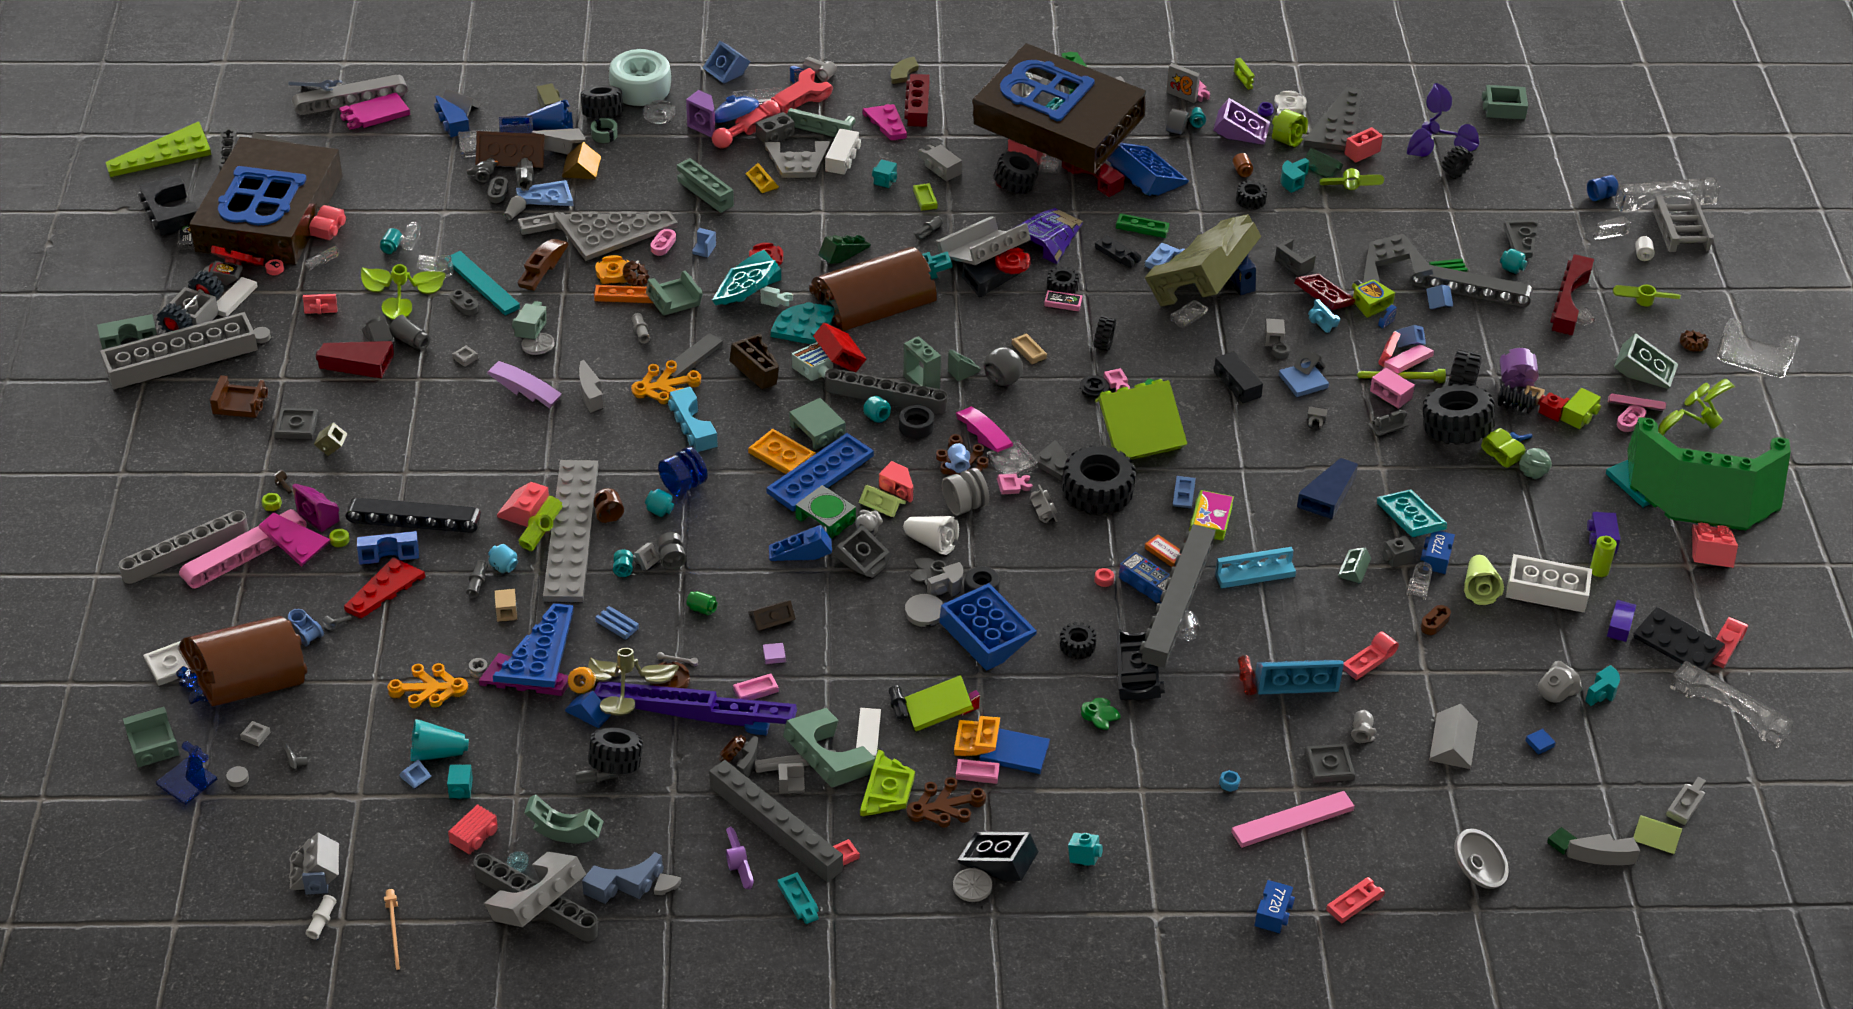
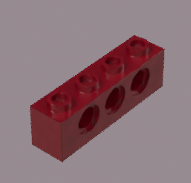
(917, 100)

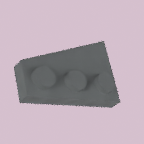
(1522, 235)

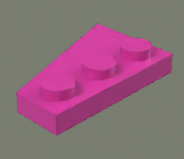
(888, 120)
(293, 538)

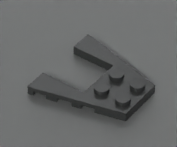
(1394, 250)

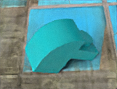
(1294, 174)

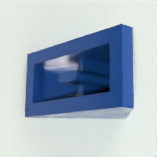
(588, 709)

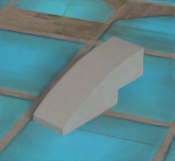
(590, 388)
(1604, 850)

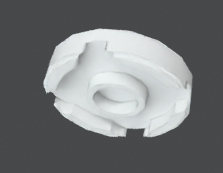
(1291, 100)

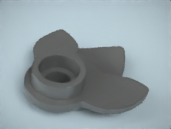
(927, 569)

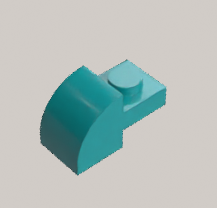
(938, 263)
(1604, 686)

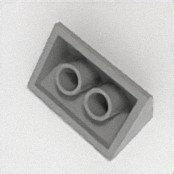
(1454, 737)

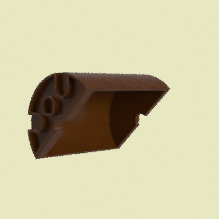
(245, 659)

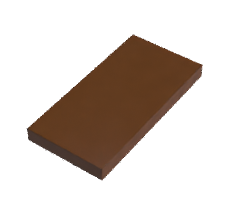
(510, 148)

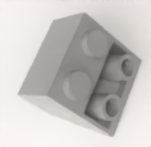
(316, 855)

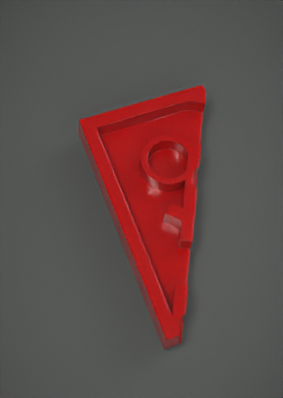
(236, 257)

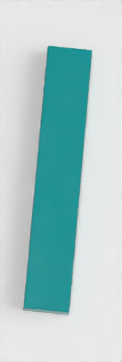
(484, 283)

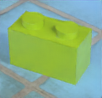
(1581, 408)

